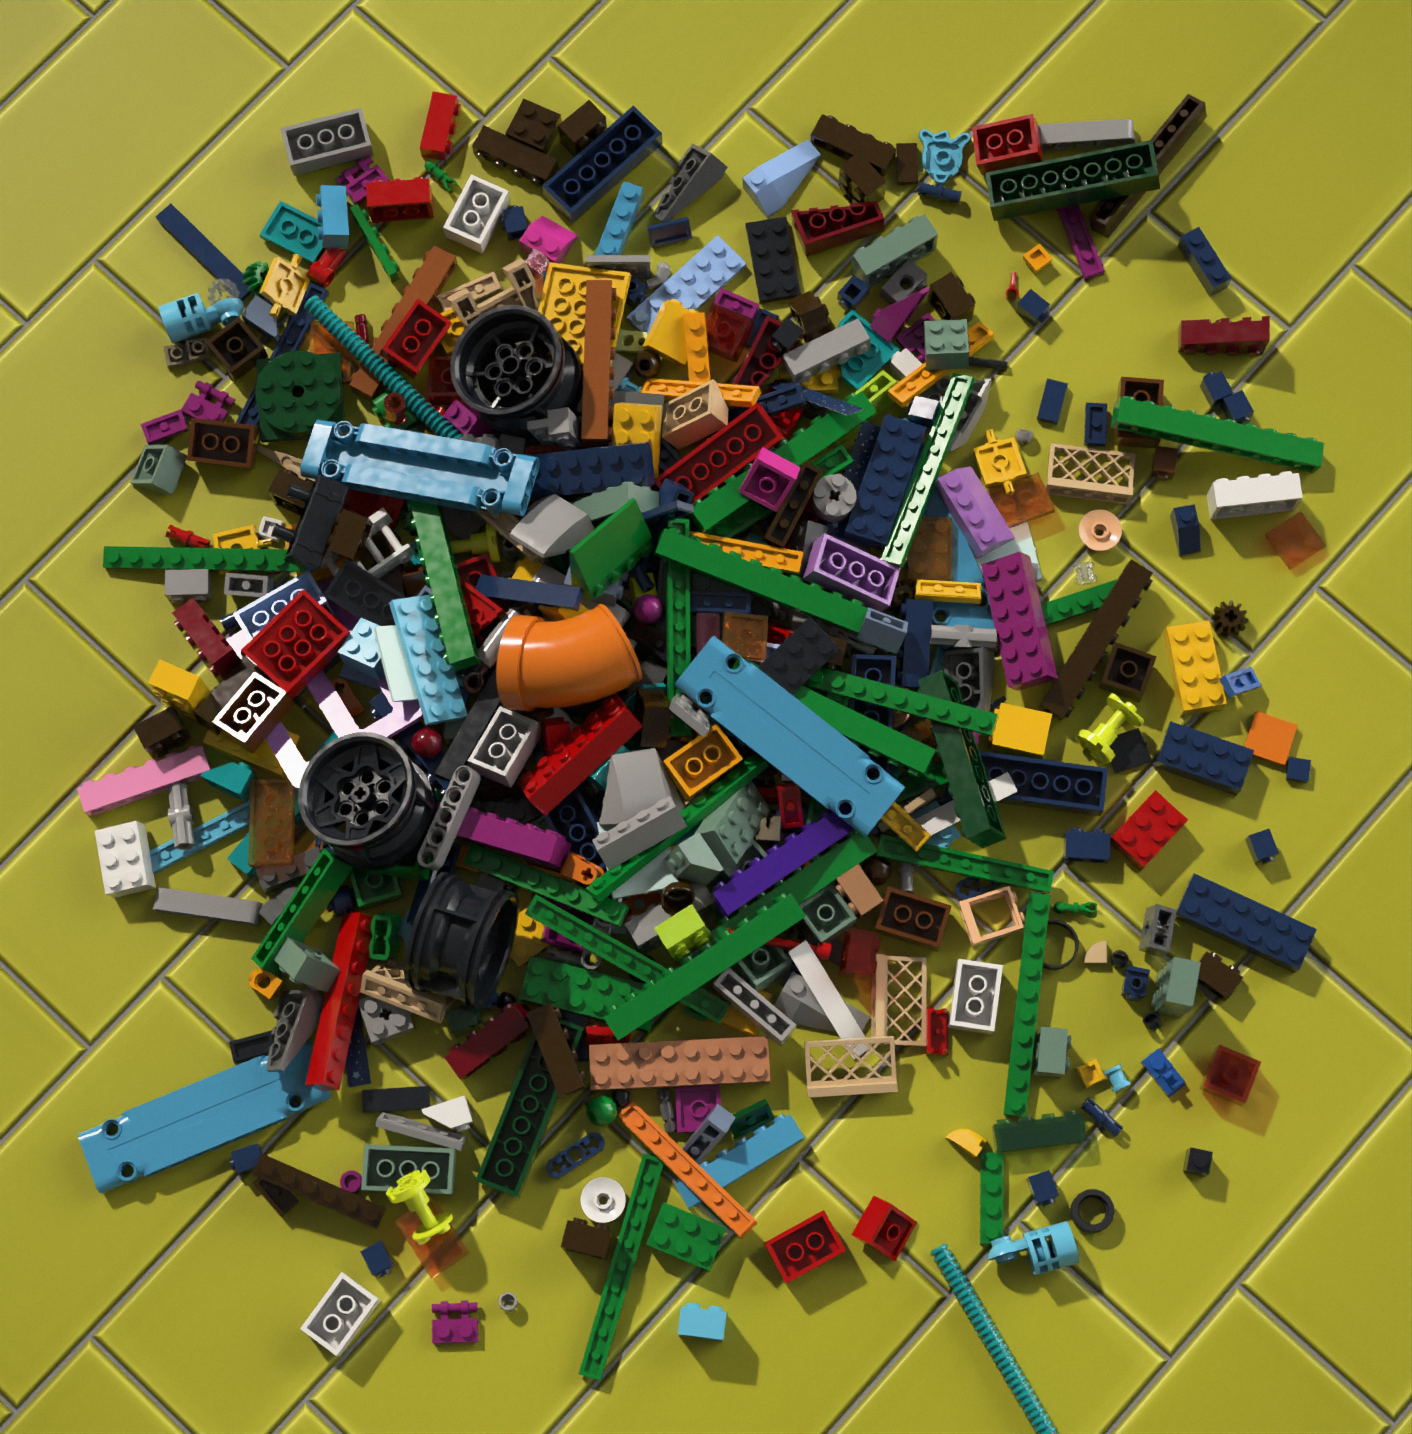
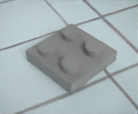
(695, 718)

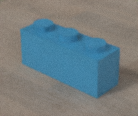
(333, 216)

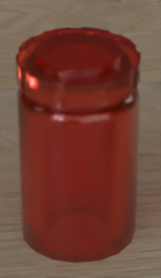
(395, 409)

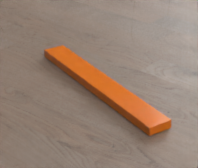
(686, 1169)

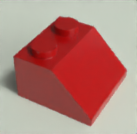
(884, 1228)

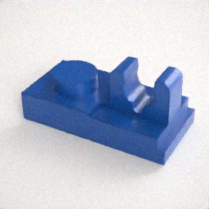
(1240, 682)
(1163, 1073)

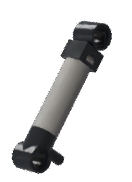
(489, 649)

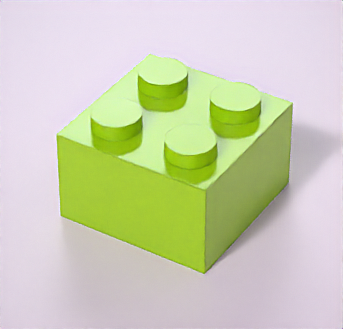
(683, 933)

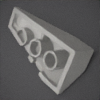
(802, 1007)

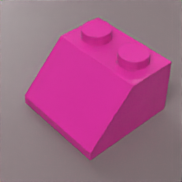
(548, 238)
(769, 479)

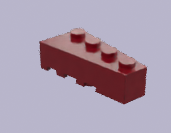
(836, 226)
(1224, 336)
(762, 358)
(207, 638)
(489, 1041)

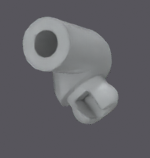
(661, 276)

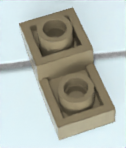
(188, 353)

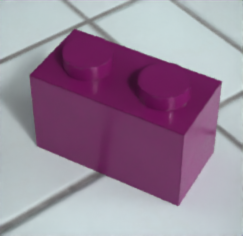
(466, 419)

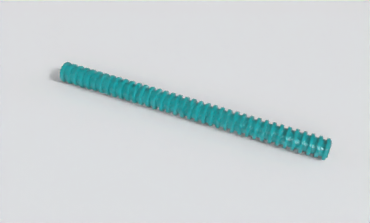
(380, 368)
(992, 1340)

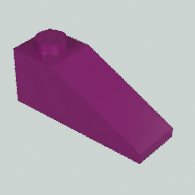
(893, 318)

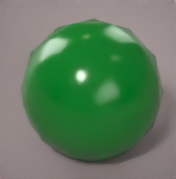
(601, 1111)

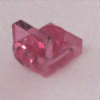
(537, 263)

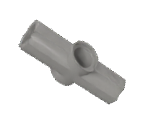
(963, 636)
(181, 816)

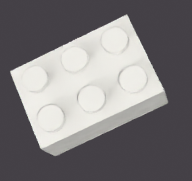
(476, 214)
(125, 859)
(975, 996)
(340, 1314)

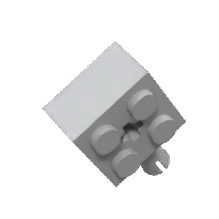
(383, 1030)

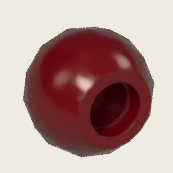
(427, 743)

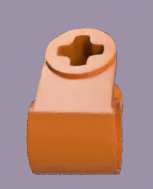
(348, 698)
(579, 869)

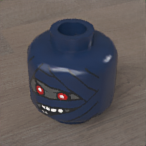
(343, 901)

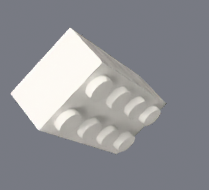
(1254, 495)

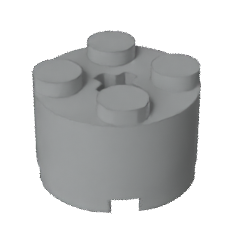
(837, 487)

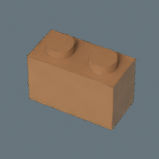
(858, 891)

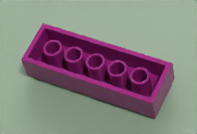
(1019, 621)
(513, 837)

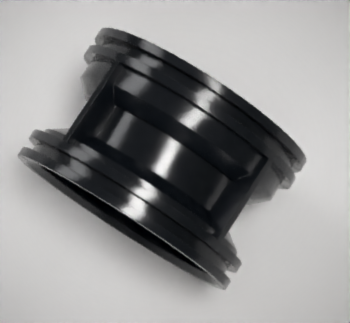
(494, 336)
(348, 767)
(461, 940)

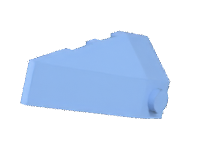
(778, 178)

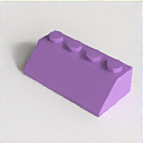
(973, 511)

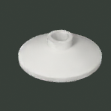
(594, 1191)

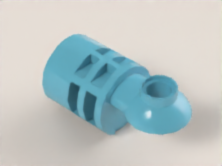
(190, 317)
(1037, 1249)

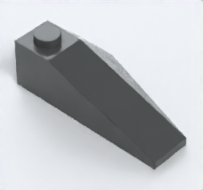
(696, 175)
(974, 674)
(297, 1018)

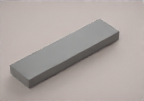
(421, 1131)

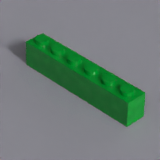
(303, 908)

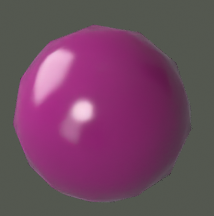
(648, 609)

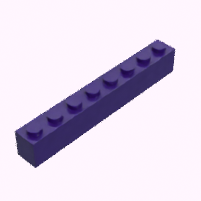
(780, 861)

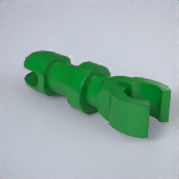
(440, 175)
(1088, 909)

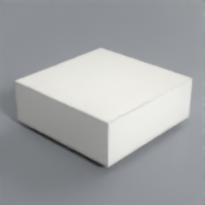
(266, 527)

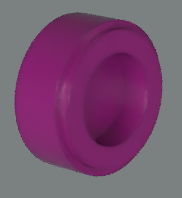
(351, 1181)

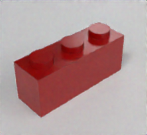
(440, 126)

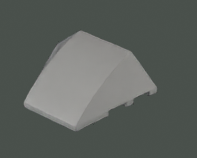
(972, 411)
(552, 526)
(635, 784)

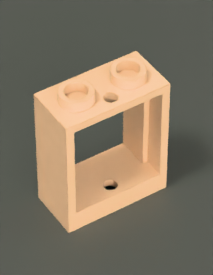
(969, 921)

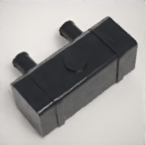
(315, 524)

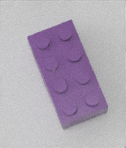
(851, 573)

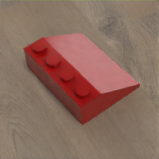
(296, 644)

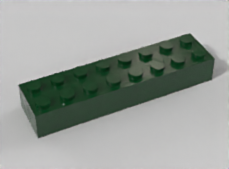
(1072, 180)
(964, 768)
(523, 1120)

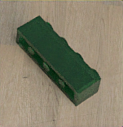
(1039, 1133)

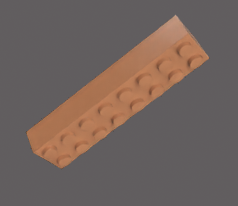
(679, 1064)

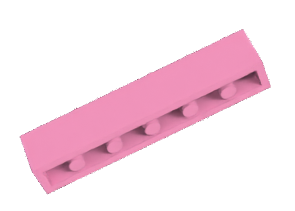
(143, 781)

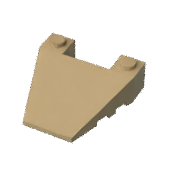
(520, 293)

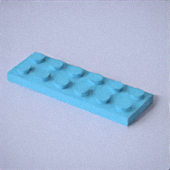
(432, 677)

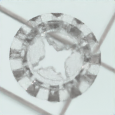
(214, 291)

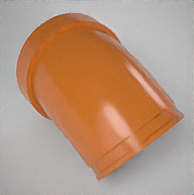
(564, 660)

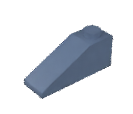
(708, 1133)

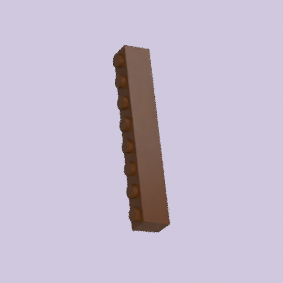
(426, 285)
(597, 363)

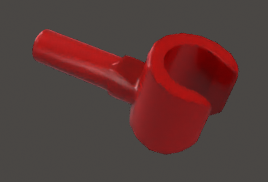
(1012, 288)

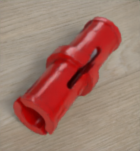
(187, 538)

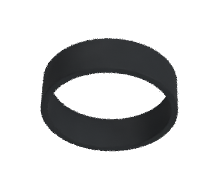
(1075, 937)

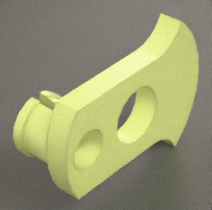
(636, 347)

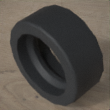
(1109, 1208)

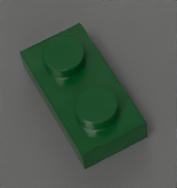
(751, 1118)

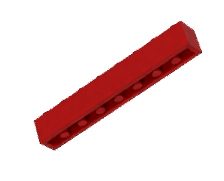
(340, 1003)

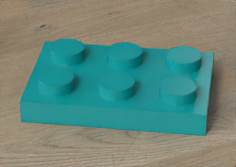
(294, 232)

